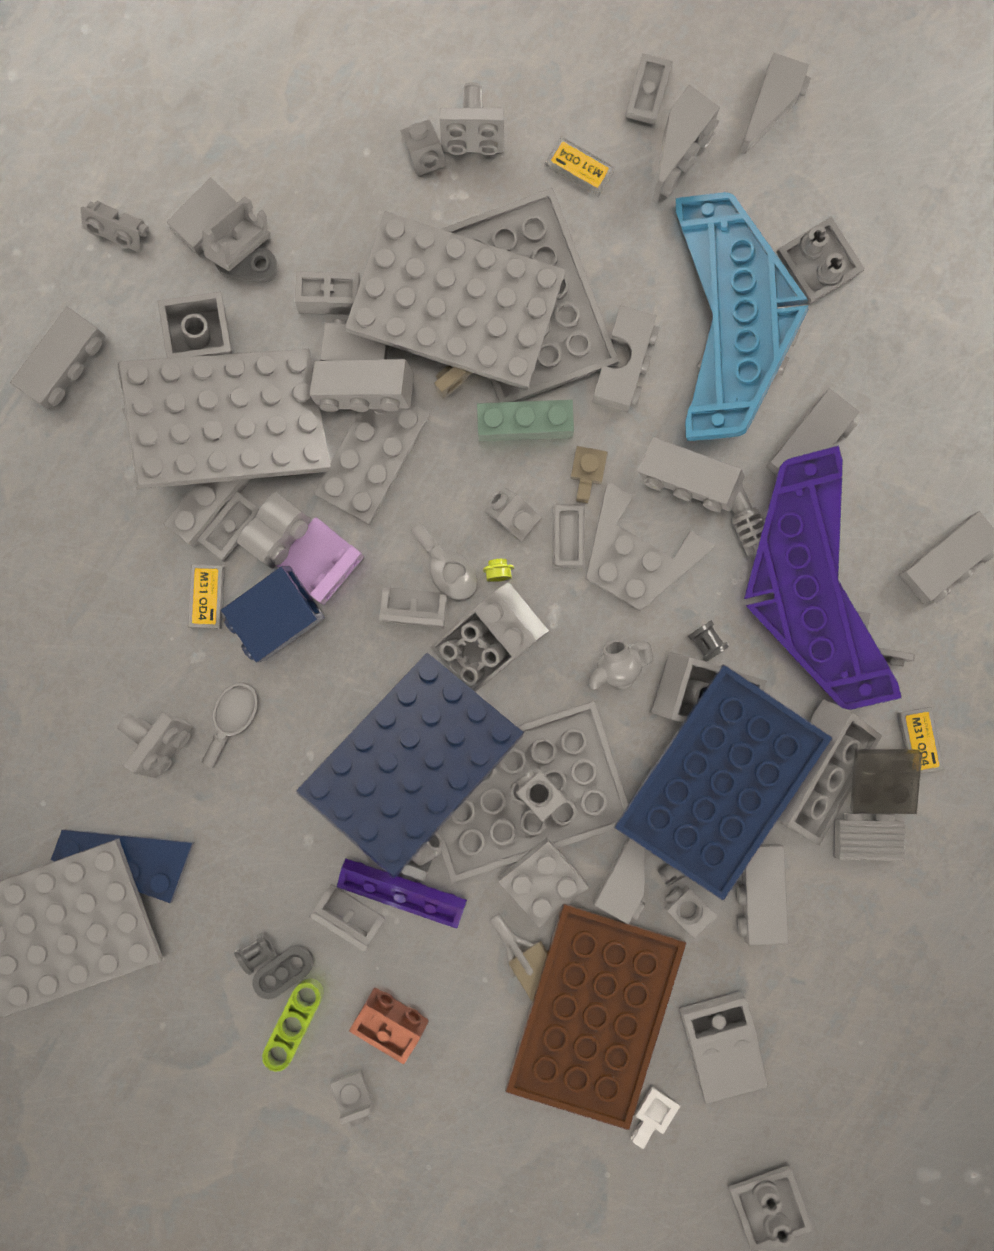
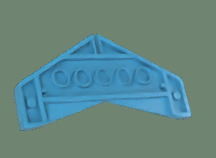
(747, 329)

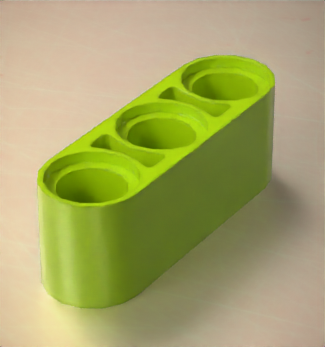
(288, 1039)

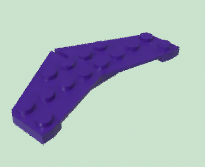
(810, 606)

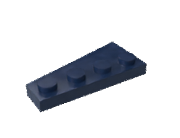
(154, 862)

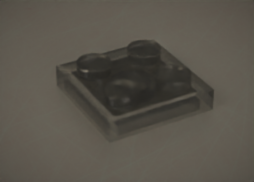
(886, 781)

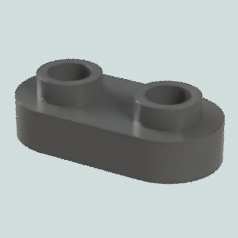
(247, 267)
(283, 972)

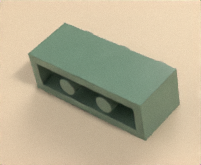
(525, 420)

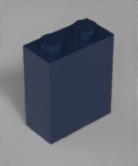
(272, 614)

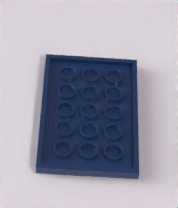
(410, 764)
(723, 782)

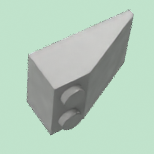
(684, 683)

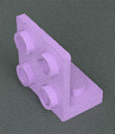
(322, 560)

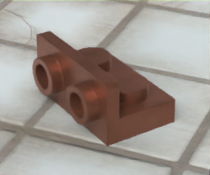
(389, 1025)

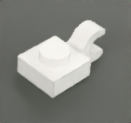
(656, 1113)

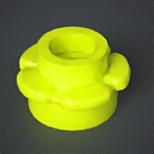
(498, 570)

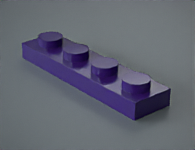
(401, 893)

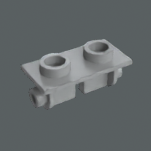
(101, 221)

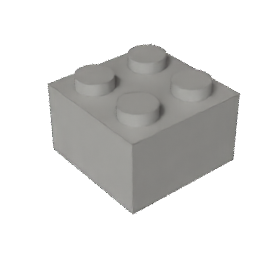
(194, 325)

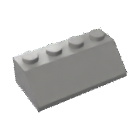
(831, 778)

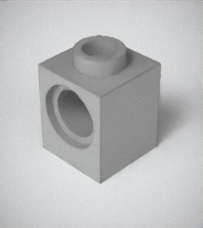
(550, 804)
(699, 921)

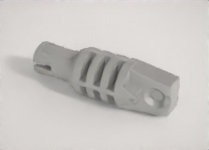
(747, 522)

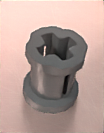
(708, 641)
(246, 958)

